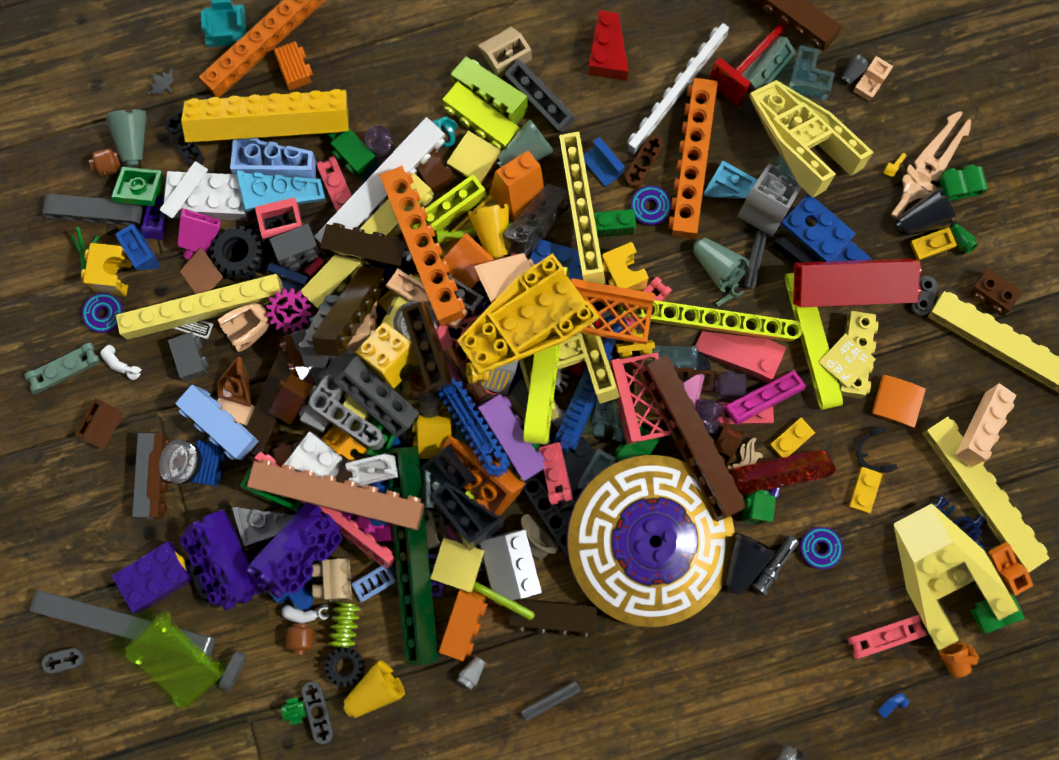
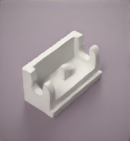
(373, 469)

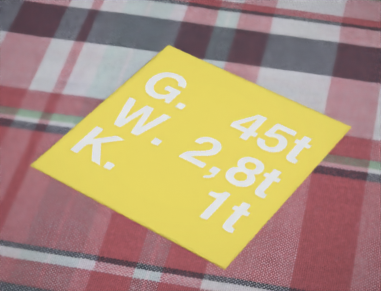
(847, 360)

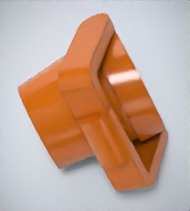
(959, 658)

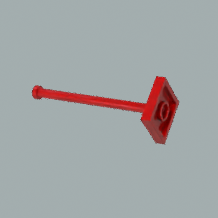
(730, 80)

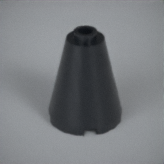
(927, 215)
(746, 563)

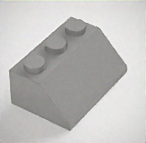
(510, 565)

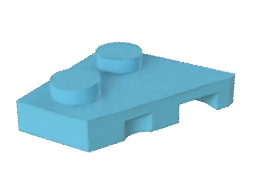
(730, 183)

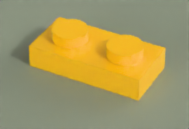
(933, 244)
(792, 438)
(865, 490)

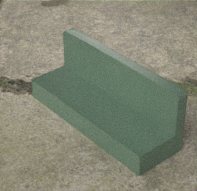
(769, 63)

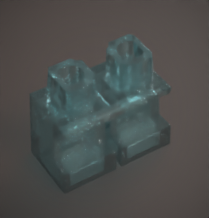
(602, 420)

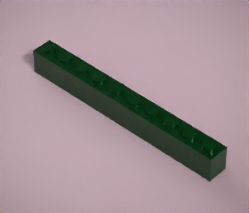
(413, 566)

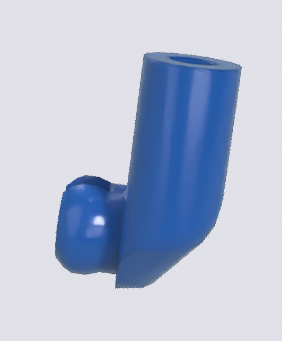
(892, 703)

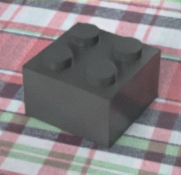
(296, 248)

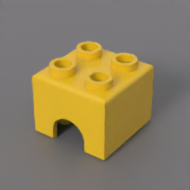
(102, 266)
(616, 270)
(387, 353)
(432, 432)

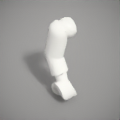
(111, 360)
(301, 617)

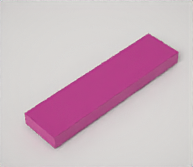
(765, 397)

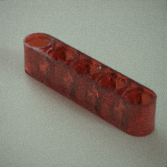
(783, 472)

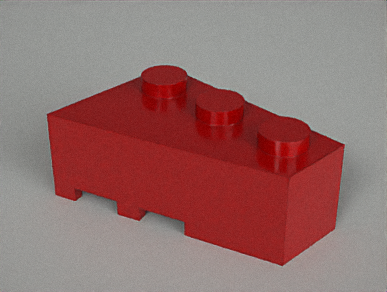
(608, 49)

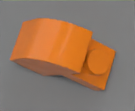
(1009, 570)

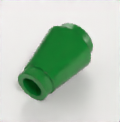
(965, 241)

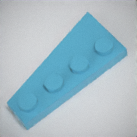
(265, 189)

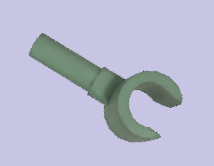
(730, 295)

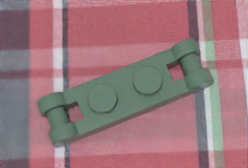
(62, 368)

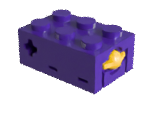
(152, 577)

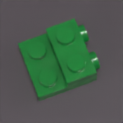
(138, 186)

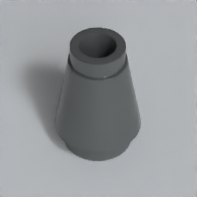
(854, 69)

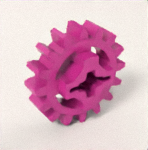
(290, 300)

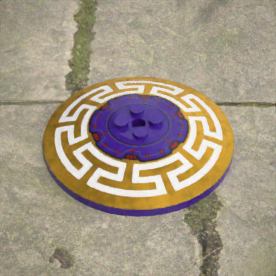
(613, 550)

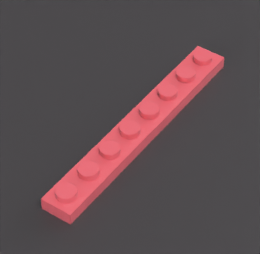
(350, 530)

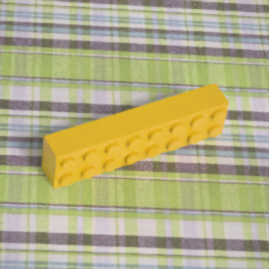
(265, 115)

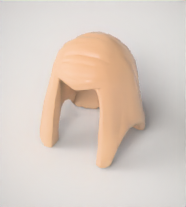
(245, 325)

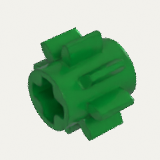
(294, 711)

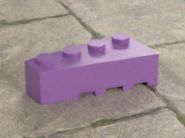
(511, 436)

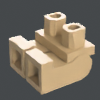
(335, 576)

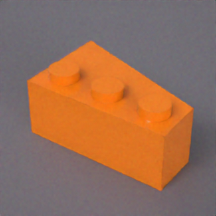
(463, 624)

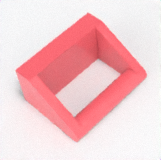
(275, 209)

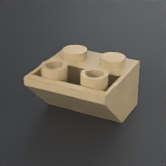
(505, 50)

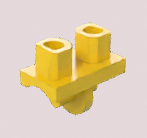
(625, 349)

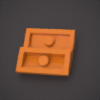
(898, 401)

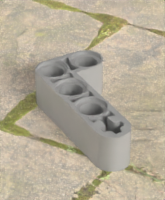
(349, 417)

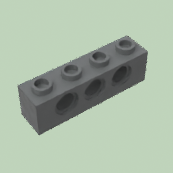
(376, 396)

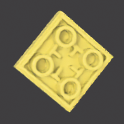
(474, 157)
(457, 565)

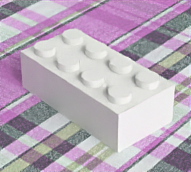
(213, 196)

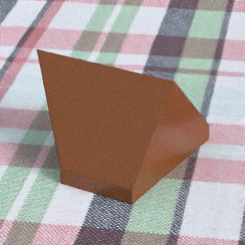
(235, 384)

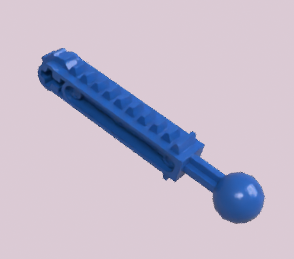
(583, 399)
(474, 428)

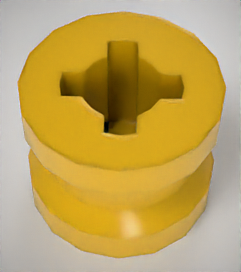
(473, 375)

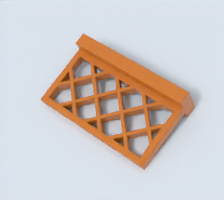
(617, 296)

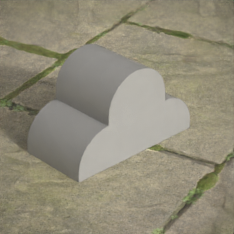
(769, 200)

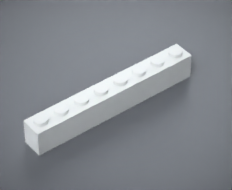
(372, 194)

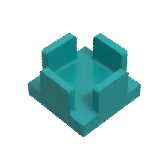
(223, 23)

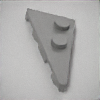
(259, 525)

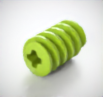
(344, 625)

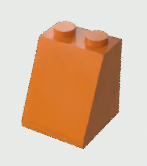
(517, 184)
(464, 258)

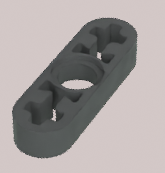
(315, 730)

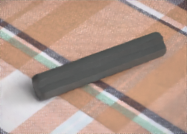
(755, 259)
(550, 701)

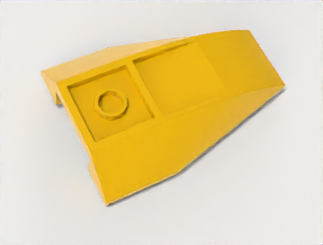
(528, 317)

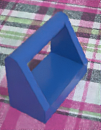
(137, 248)

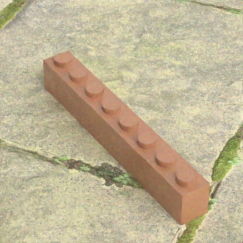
(336, 495)

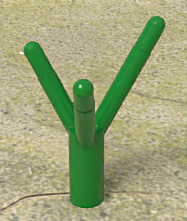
(80, 247)

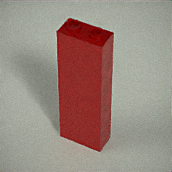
(856, 282)

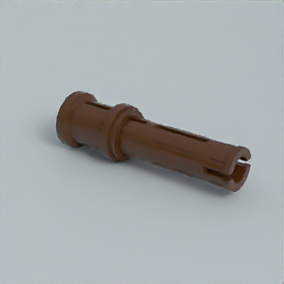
(476, 389)

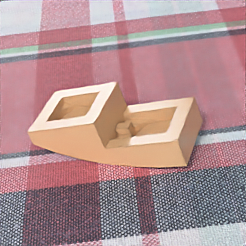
(873, 79)
(240, 412)

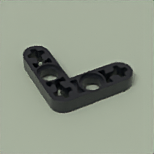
(177, 135)

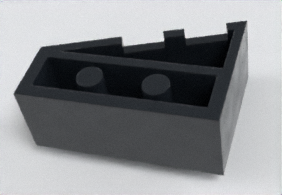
(466, 518)

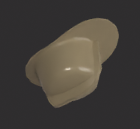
(538, 536)

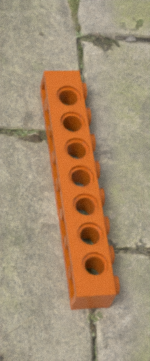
(256, 44)
(704, 90)
(393, 182)

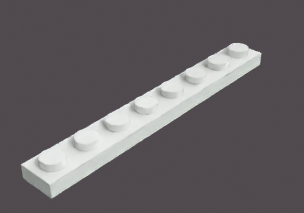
(672, 94)

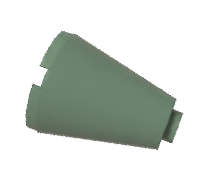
(128, 134)
(525, 140)
(720, 263)

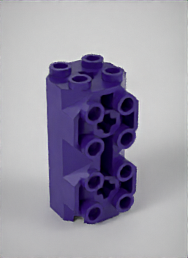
(288, 558)
(224, 561)

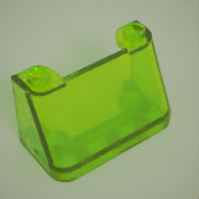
(174, 660)

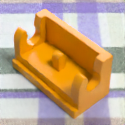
(342, 442)

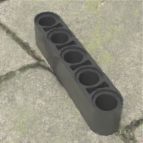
(91, 210)

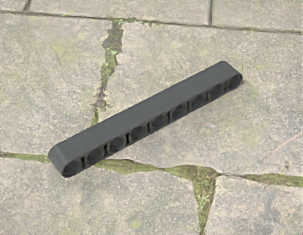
(102, 618)

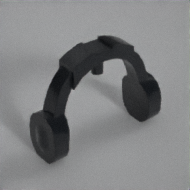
(884, 469)

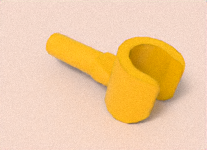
(891, 168)

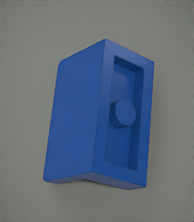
(603, 163)

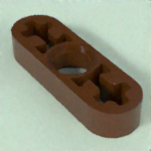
(646, 147)

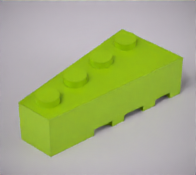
(491, 89)

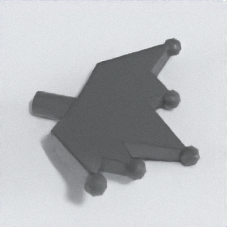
(162, 83)

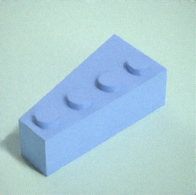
(271, 159)
(216, 422)

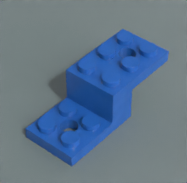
(828, 238)

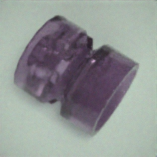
(379, 142)
(709, 412)

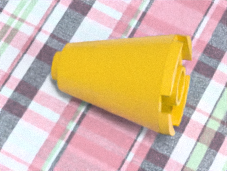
(490, 226)
(374, 691)

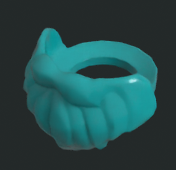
(450, 126)

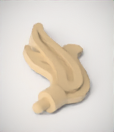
(747, 454)

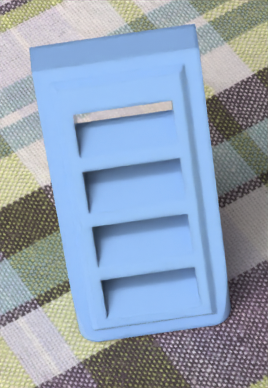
(391, 573)

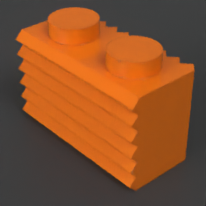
(292, 65)

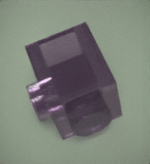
(730, 385)

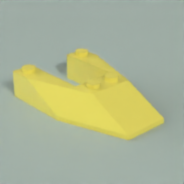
(800, 124)
(579, 349)
(940, 560)

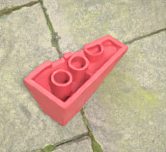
(746, 354)

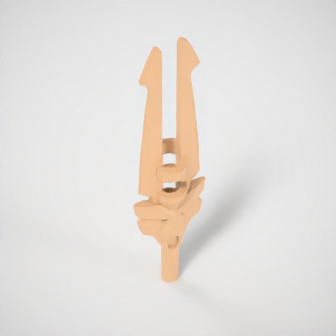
(918, 181)

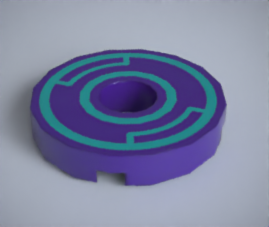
(655, 195)
(91, 310)
(832, 542)

